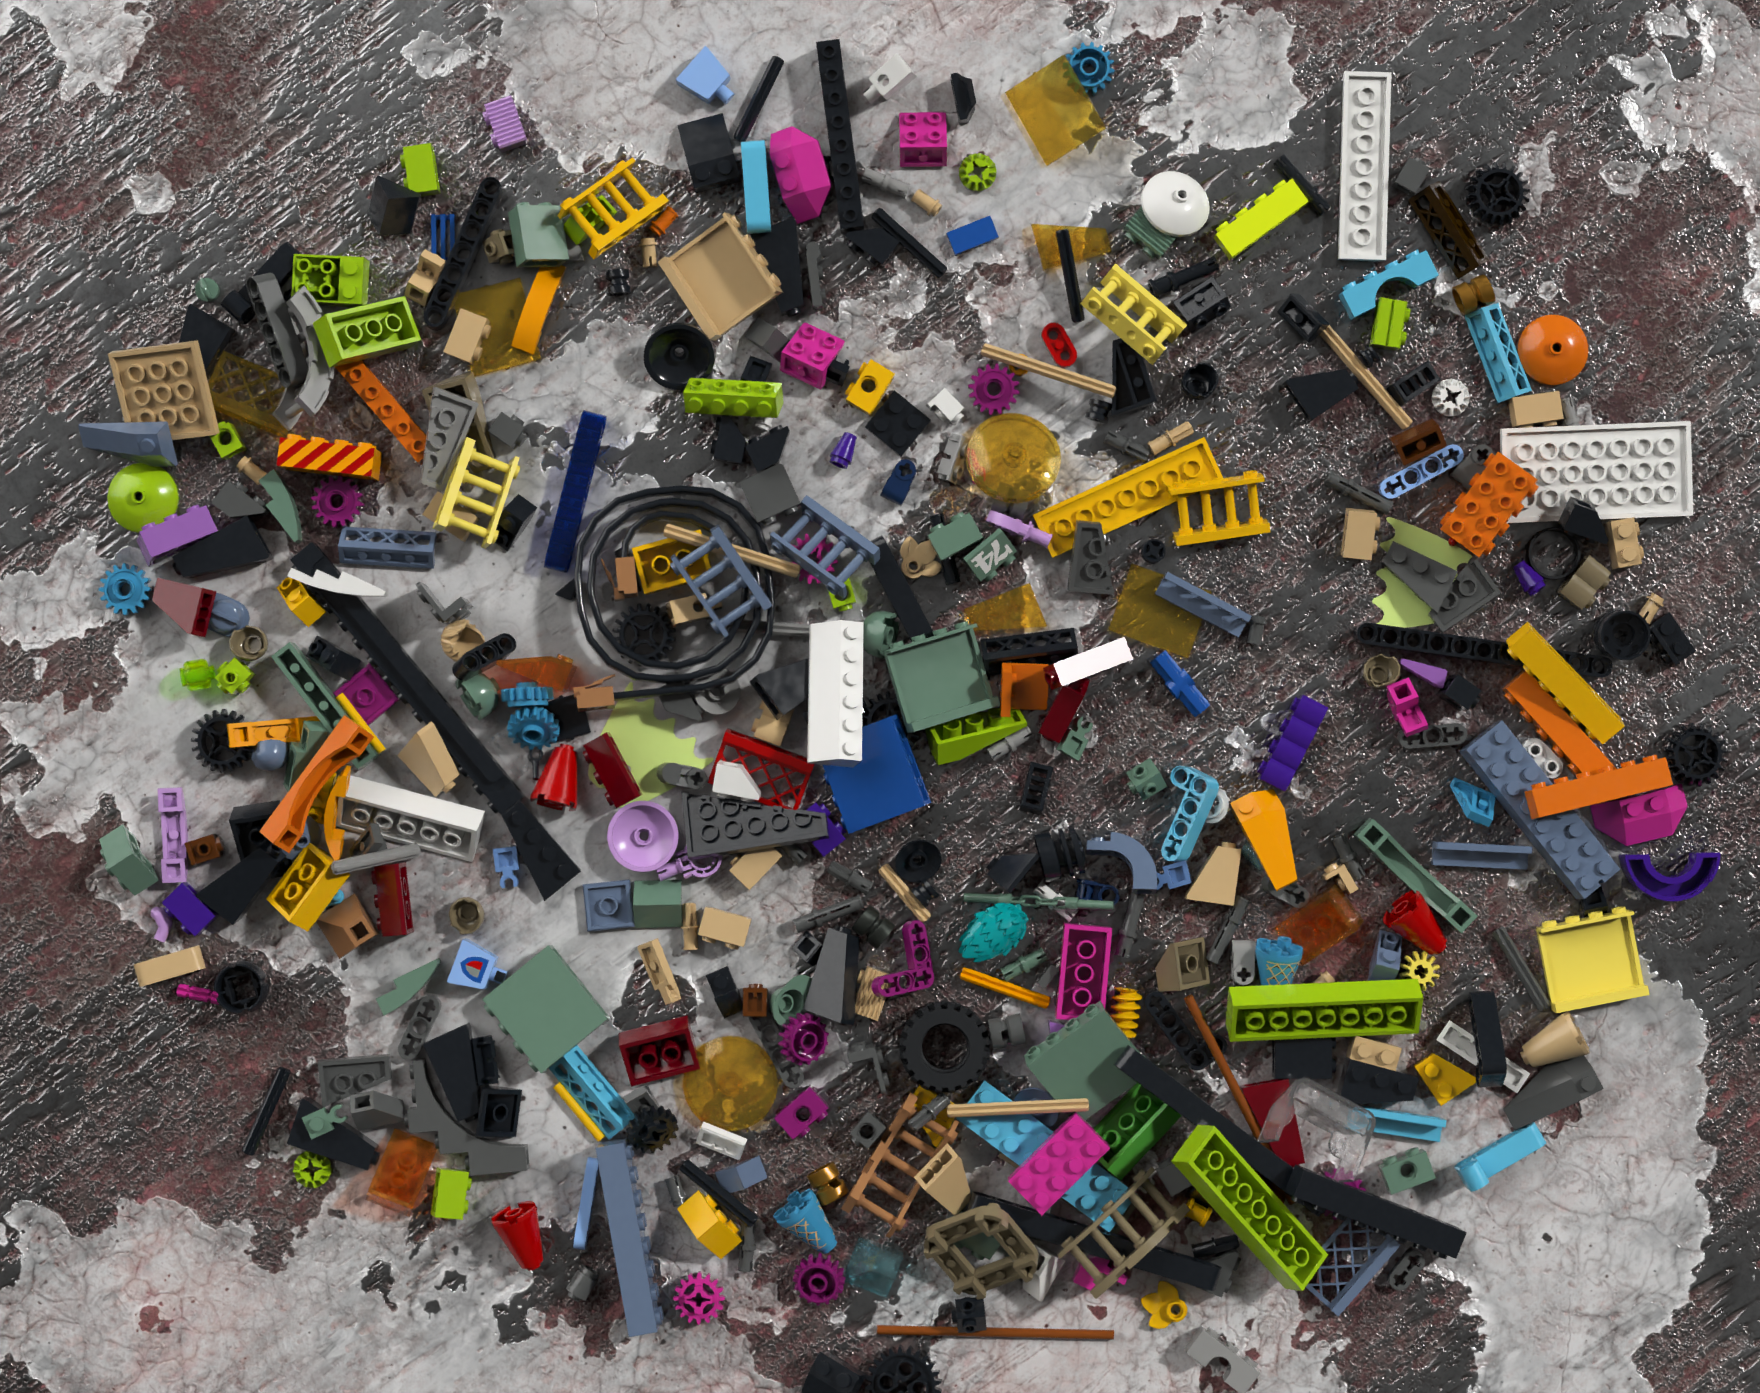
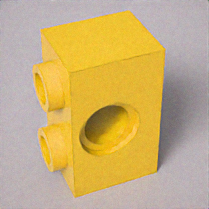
(879, 376)

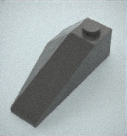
(1552, 1090)

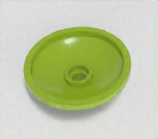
(158, 500)

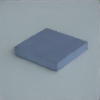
(608, 905)

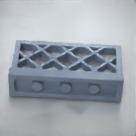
(1362, 1276)

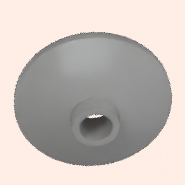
(727, 698)

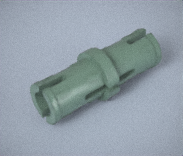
(1024, 964)

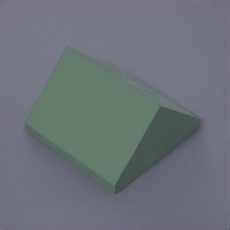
(657, 903)

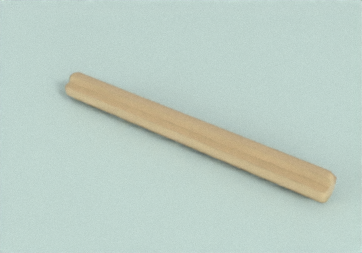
(1048, 370)
(1366, 378)
(747, 555)
(1018, 1107)

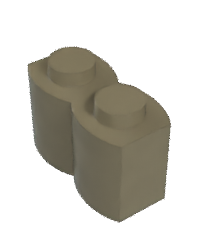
(1584, 583)

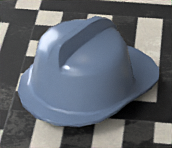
(227, 615)

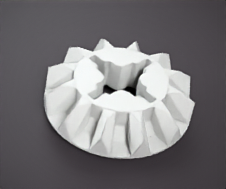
(1440, 393)
(1220, 810)

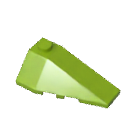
(971, 733)

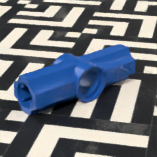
(1179, 683)

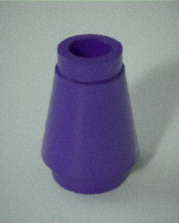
(843, 451)
(1529, 578)

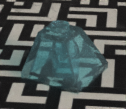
(873, 1266)

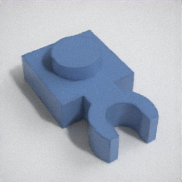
(506, 861)
(1174, 875)

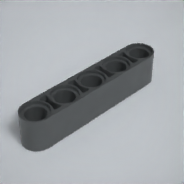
(277, 329)

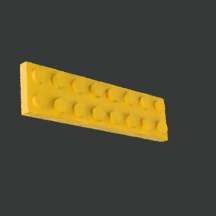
(1128, 495)

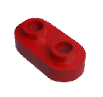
(1059, 345)

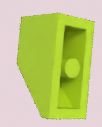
(575, 232)

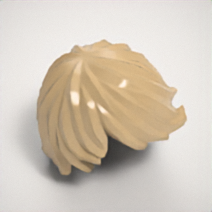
(460, 638)

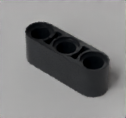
(484, 656)

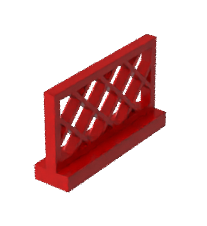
(772, 754)

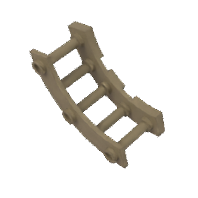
(1141, 1244)

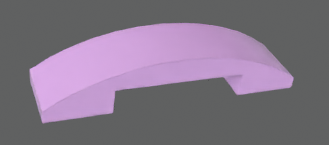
(174, 834)

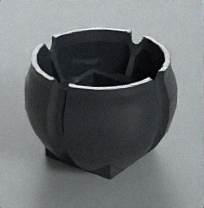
(226, 992)

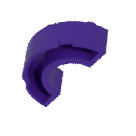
(1684, 885)

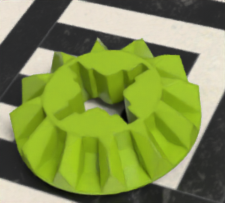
(973, 182)
(320, 1176)

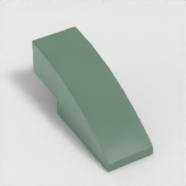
(283, 504)
(302, 752)
(407, 987)

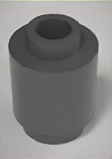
(582, 1283)

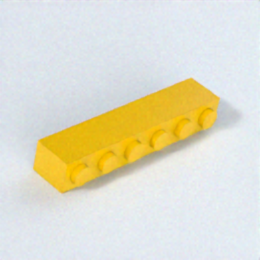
(1565, 683)

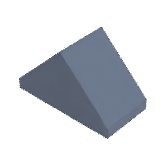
(741, 1175)

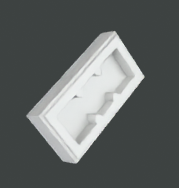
(721, 1140)

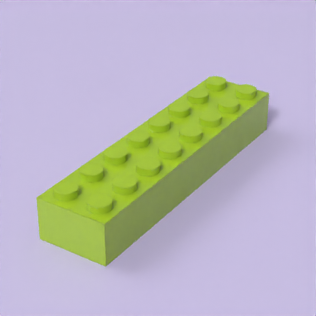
(1324, 1010)
(1249, 1207)

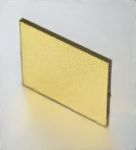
(1055, 110)
(502, 306)
(1151, 618)

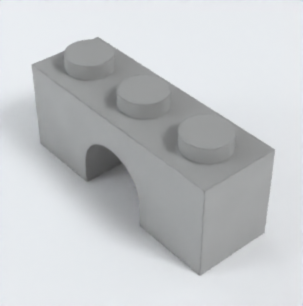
(1206, 1346)

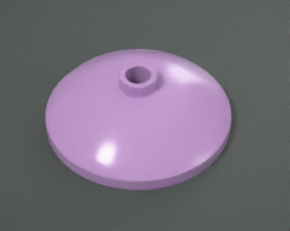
(625, 838)

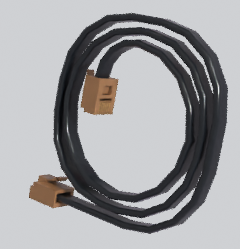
(603, 697)

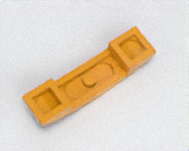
(537, 308)
(251, 733)
(333, 836)

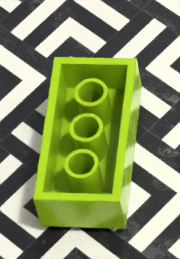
(366, 331)

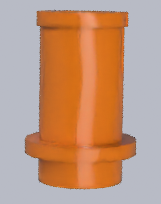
(663, 221)

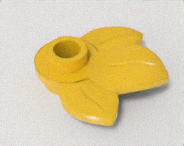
(1160, 1305)

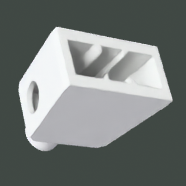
(898, 74)

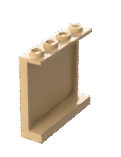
(721, 277)

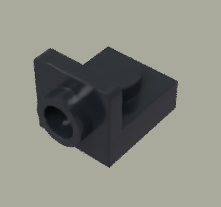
(756, 370)

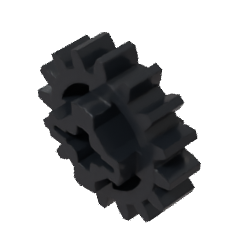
(652, 1129)

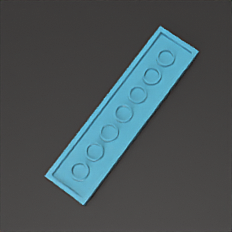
(1022, 1134)

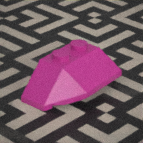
(800, 172)
(1641, 815)

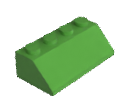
(1133, 1129)

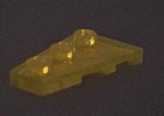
(1085, 243)
(1007, 611)

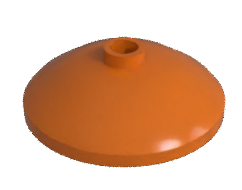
(1540, 359)

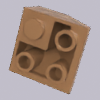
(347, 926)

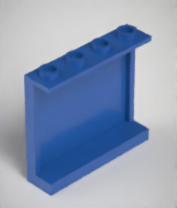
(882, 783)

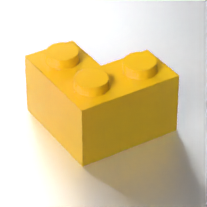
(709, 1224)

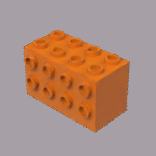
(1489, 504)

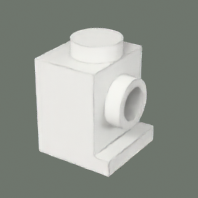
(947, 407)

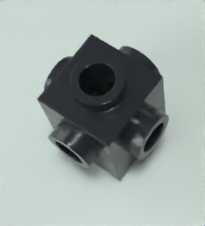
(969, 1315)

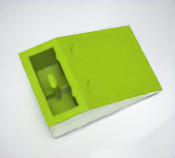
(332, 279)

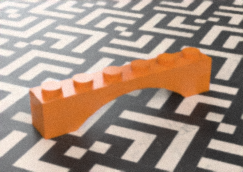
(289, 818)

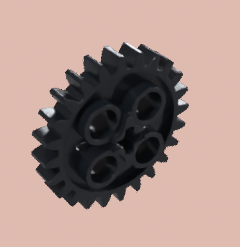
(891, 1366)

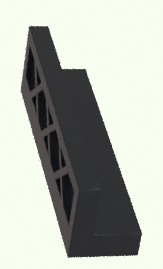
(1048, 654)

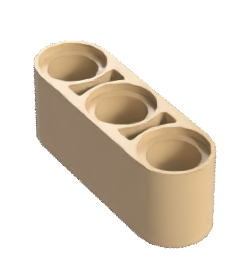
(169, 966)

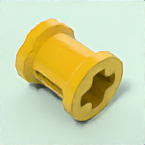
(1198, 1212)

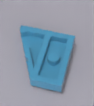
(1474, 801)

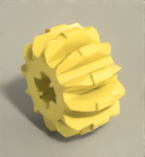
(1423, 962)

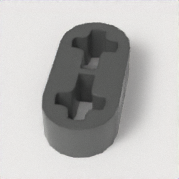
(1410, 1273)

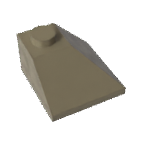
(1183, 966)

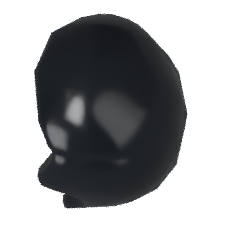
(1199, 381)

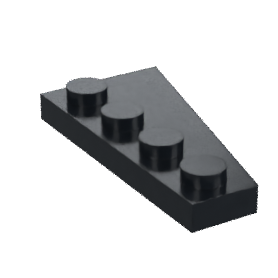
(542, 854)

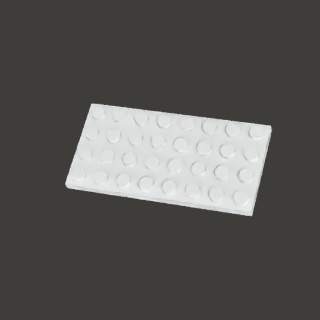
(1615, 467)

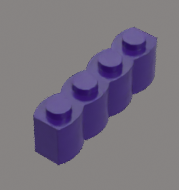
(1293, 742)

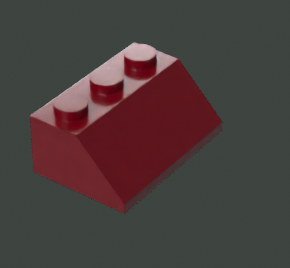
(611, 770)
(392, 899)
(659, 1050)

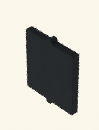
(570, 720)

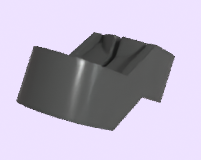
(692, 777)
(1294, 895)

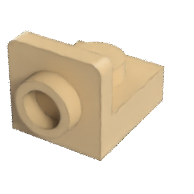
(1344, 878)

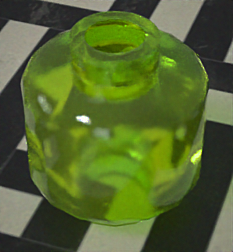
(197, 674)

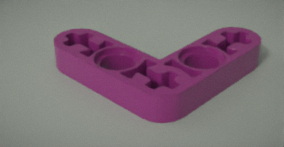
(915, 967)

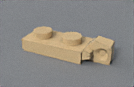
(659, 971)

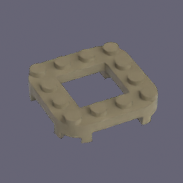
(992, 1221)

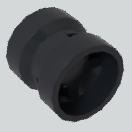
(618, 285)

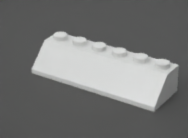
(835, 693)
(411, 818)

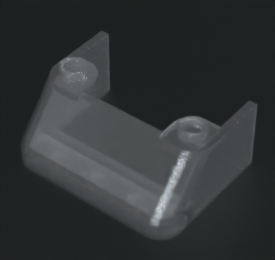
(1345, 1120)

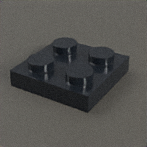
(897, 423)

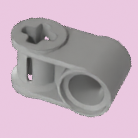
(1242, 956)

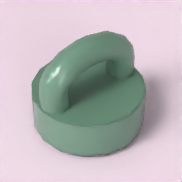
(207, 290)

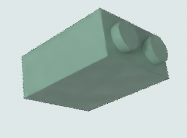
(538, 235)

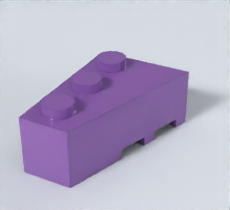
(175, 533)

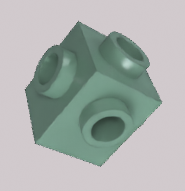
(1145, 780)

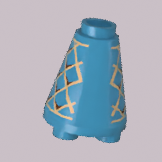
(1277, 960)
(807, 1221)

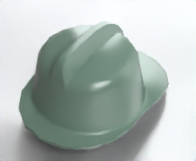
(790, 999)

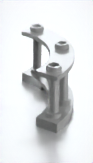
(314, 391)

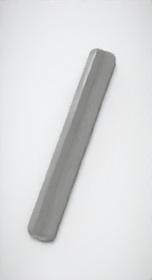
(375, 858)

